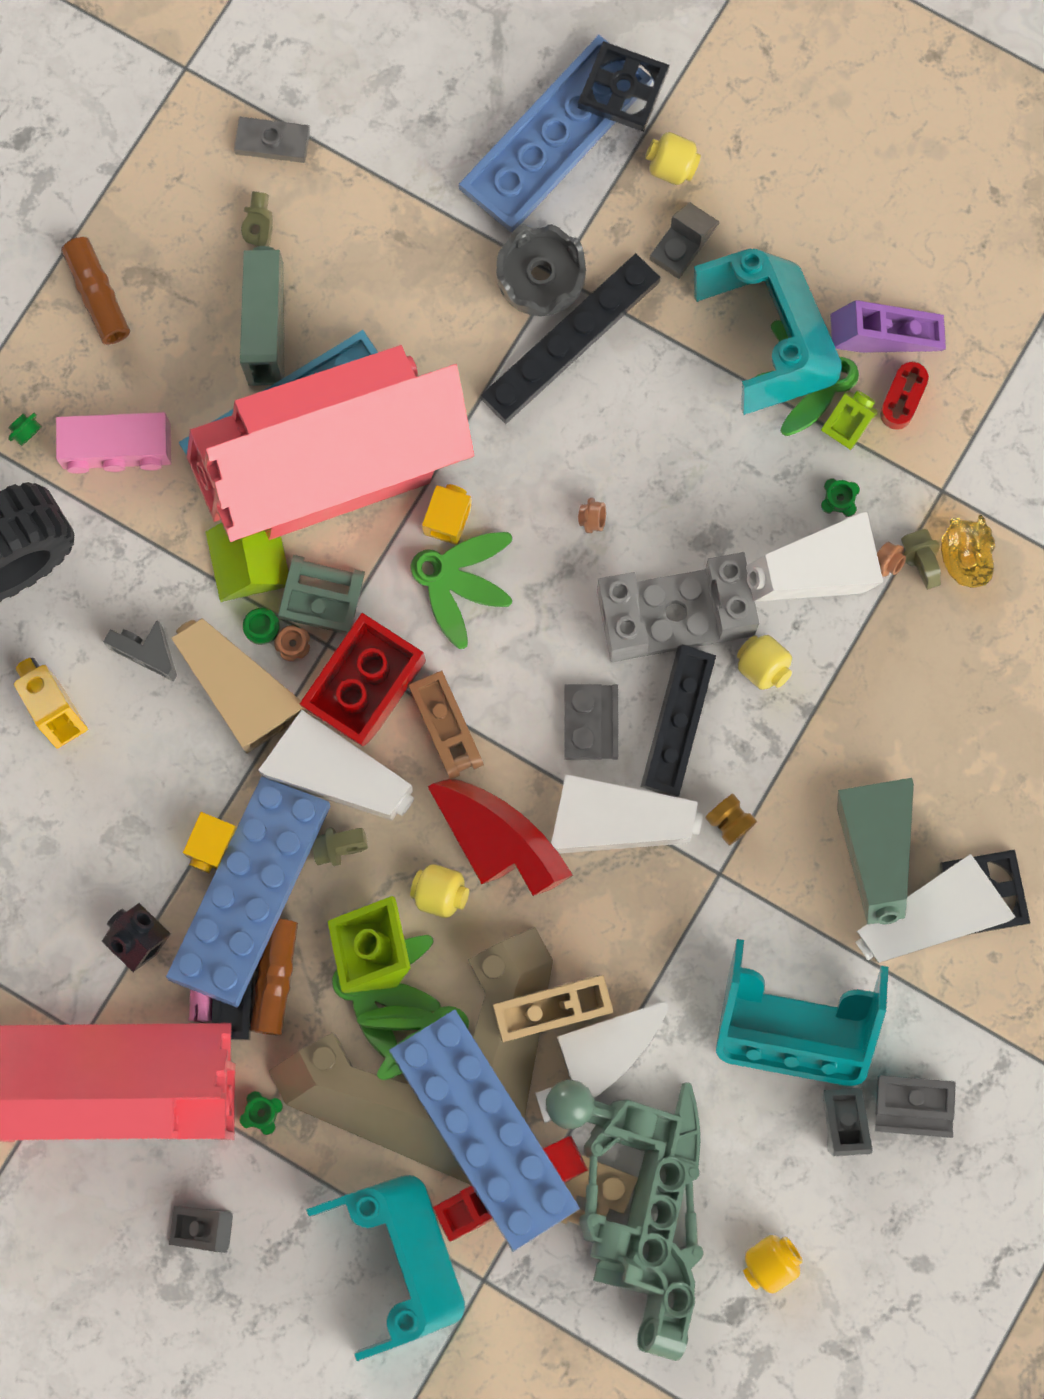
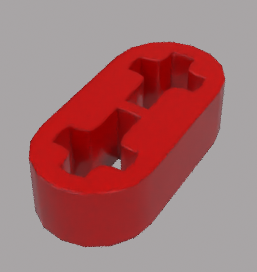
(896, 392)

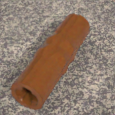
(95, 290)
(274, 979)

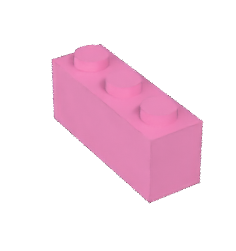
(113, 442)

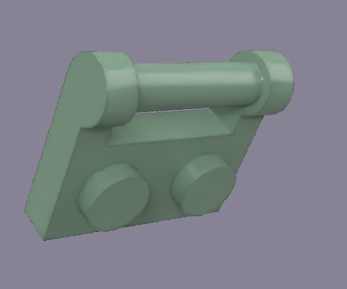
(320, 606)

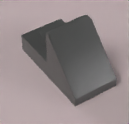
(684, 239)
(152, 654)
(846, 1122)
(201, 1229)

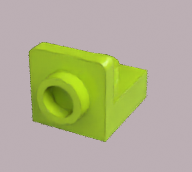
(850, 418)

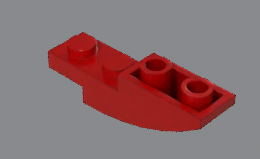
(466, 1211)

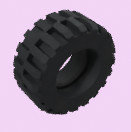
(32, 536)

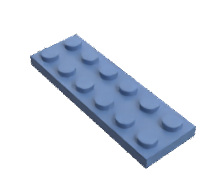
(544, 143)
(248, 892)
(484, 1130)

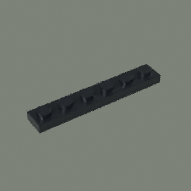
(570, 338)

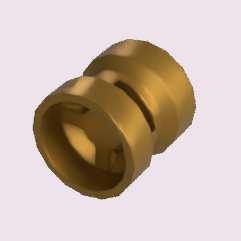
(731, 819)

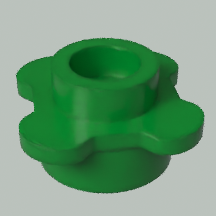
(24, 428)
(847, 489)
(251, 1118)

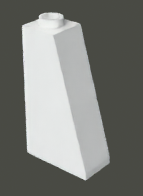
(820, 565)
(332, 768)
(618, 817)
(940, 911)

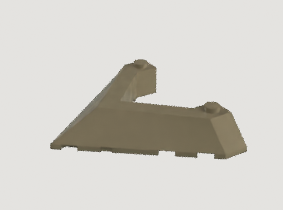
(388, 1111)

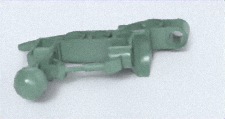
(667, 1142)

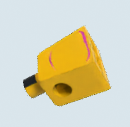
(48, 703)

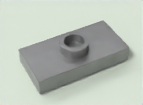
(272, 139)

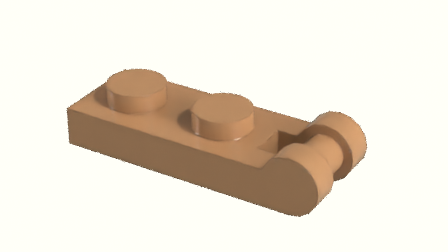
(445, 723)

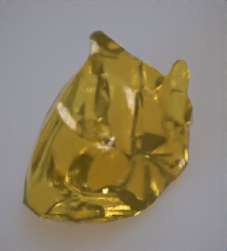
(968, 551)

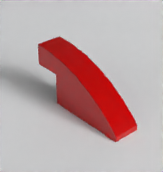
(498, 837)

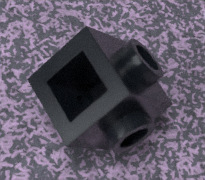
(135, 936)

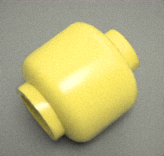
(673, 158)
(764, 662)
(439, 891)

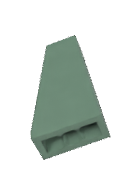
(262, 316)
(878, 839)

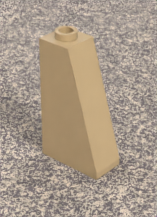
(241, 690)

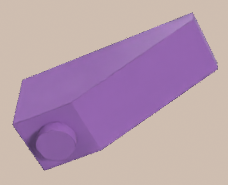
(885, 328)

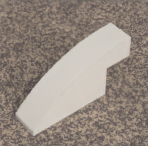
(606, 1049)

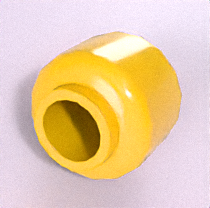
(772, 1263)

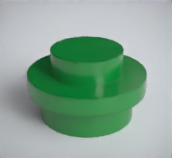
(261, 626)

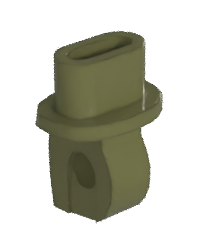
(258, 215)
(921, 552)
(332, 845)

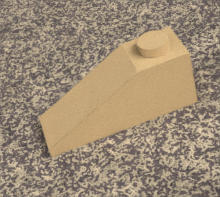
(553, 1008)

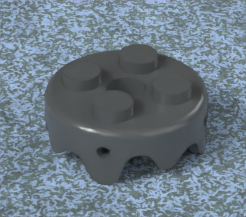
(537, 247)

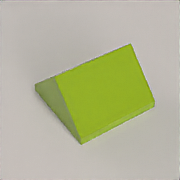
(247, 564)
(369, 947)

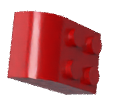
(363, 680)

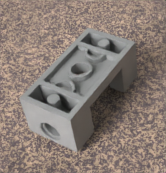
(715, 603)

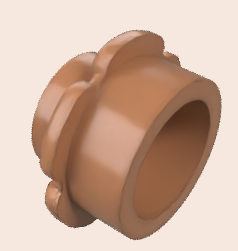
(592, 515)
(891, 558)
(288, 634)

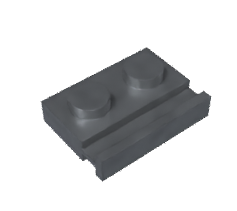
(590, 722)
(915, 1106)

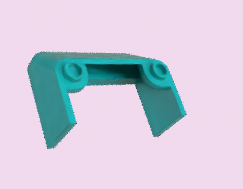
(805, 359)
(797, 1034)
(421, 1254)

